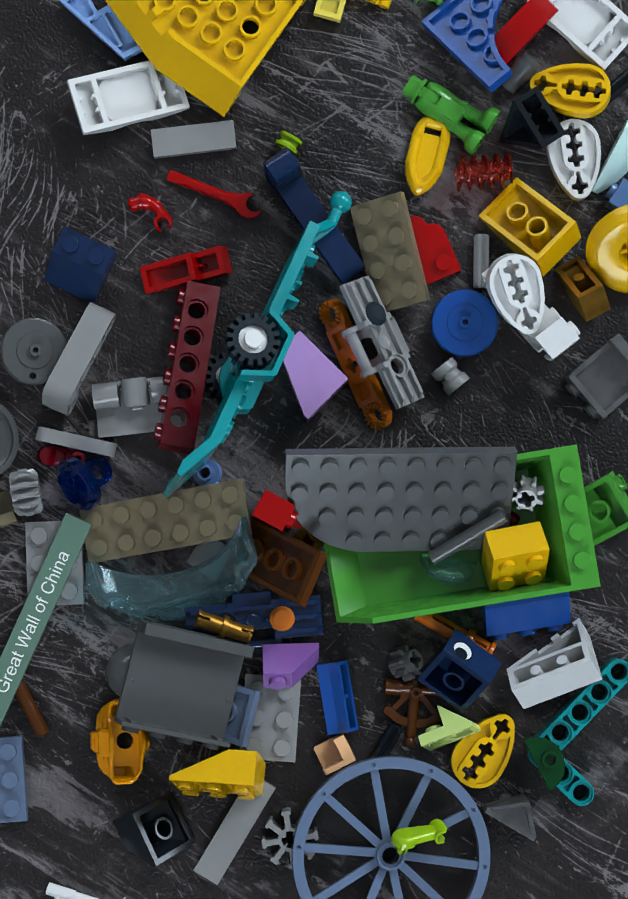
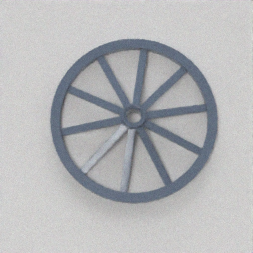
(373, 766)

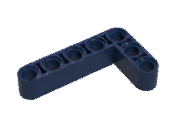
(285, 178)

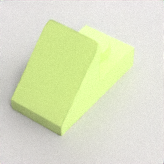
(453, 729)

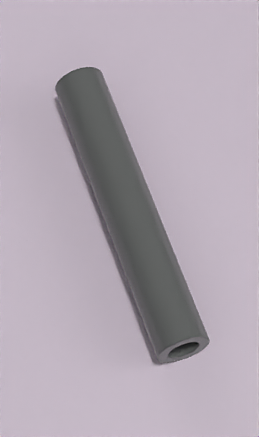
(467, 536)

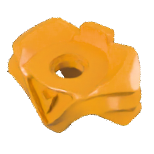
(119, 764)

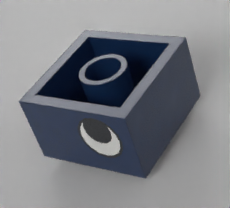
(459, 671)

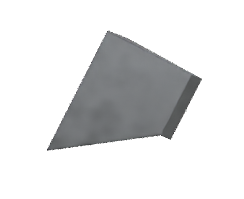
(514, 813)

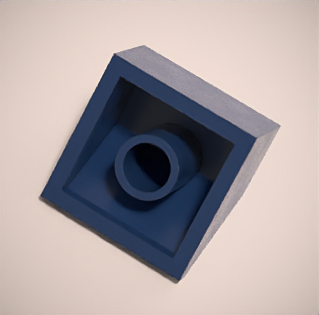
(79, 265)

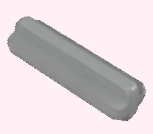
(480, 259)

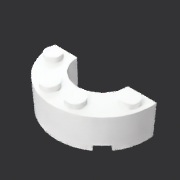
(554, 332)

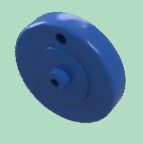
(464, 323)

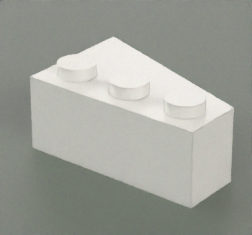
(556, 668)

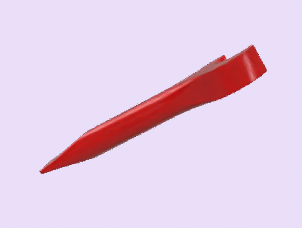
(237, 201)

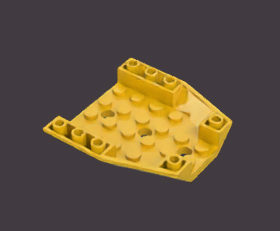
(204, 41)

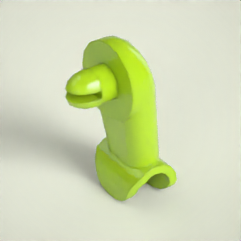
(409, 837)

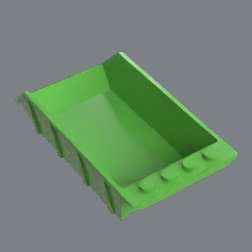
(395, 586)

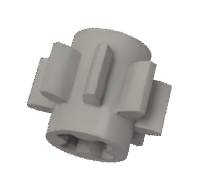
(528, 493)

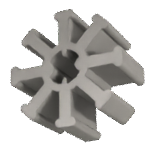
(281, 831)

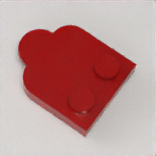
(434, 251)

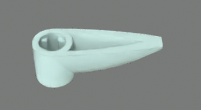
(615, 164)

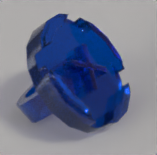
(80, 483)

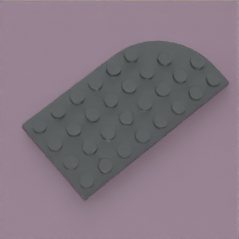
(398, 494)

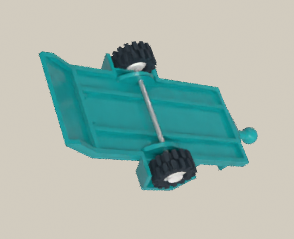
(256, 346)

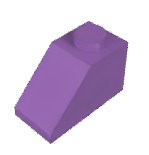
(287, 663)

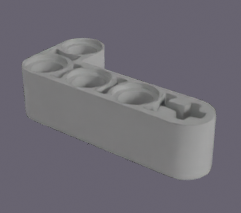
(77, 358)

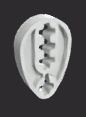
(589, 152)
(501, 293)

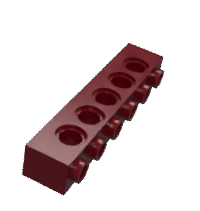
(205, 300)

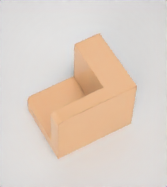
(334, 753)

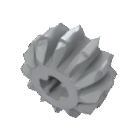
(25, 492)

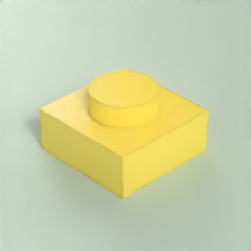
(330, 9)

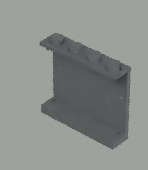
(180, 684)

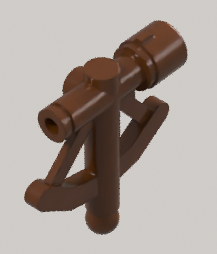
(415, 692)

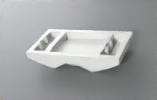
(592, 28)
(124, 97)

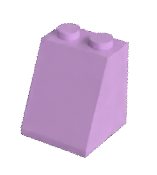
(311, 375)

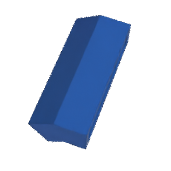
(337, 697)

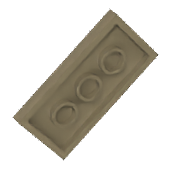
(390, 251)

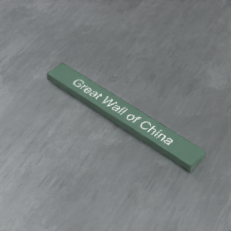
(40, 606)

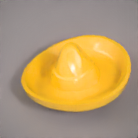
(609, 249)

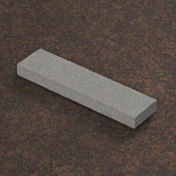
(231, 835)

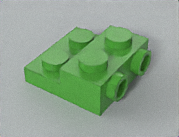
(607, 506)

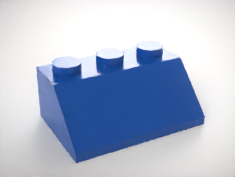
(526, 615)

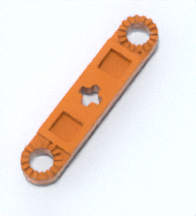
(366, 390)

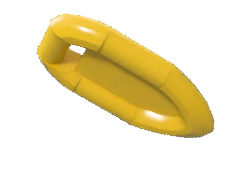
(426, 155)

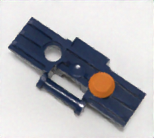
(263, 612)

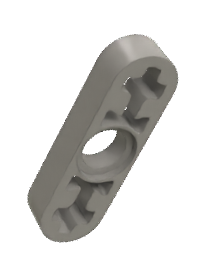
(76, 441)

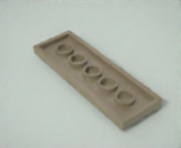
(166, 523)

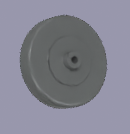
(31, 350)

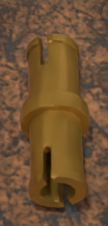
(223, 626)

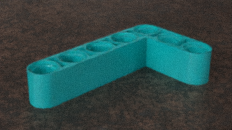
(574, 726)

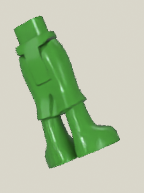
(448, 109)

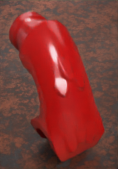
(147, 202)

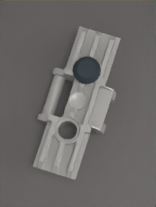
(376, 323)

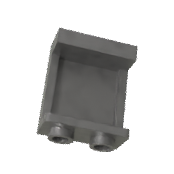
(602, 379)

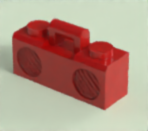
(276, 512)

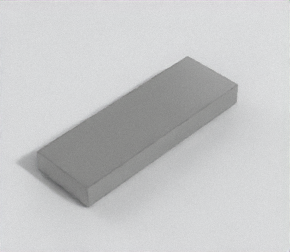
(193, 139)

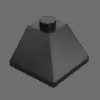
(155, 830)

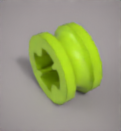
(289, 141)

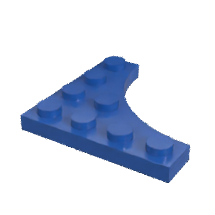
(468, 34)

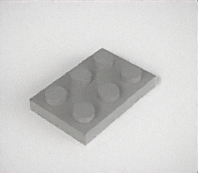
(38, 542)
(275, 721)

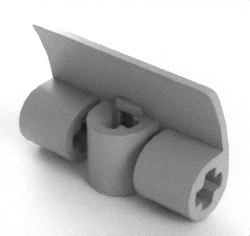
(129, 406)

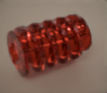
(483, 171)

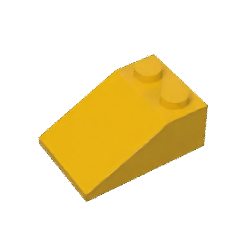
(531, 225)

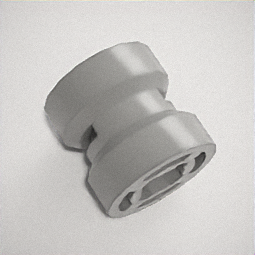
(450, 376)

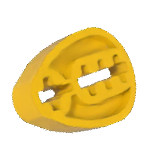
(578, 75)
(495, 762)

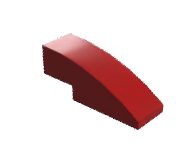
(523, 28)
(193, 267)

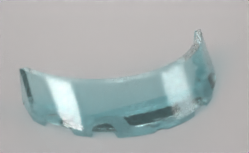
(170, 593)

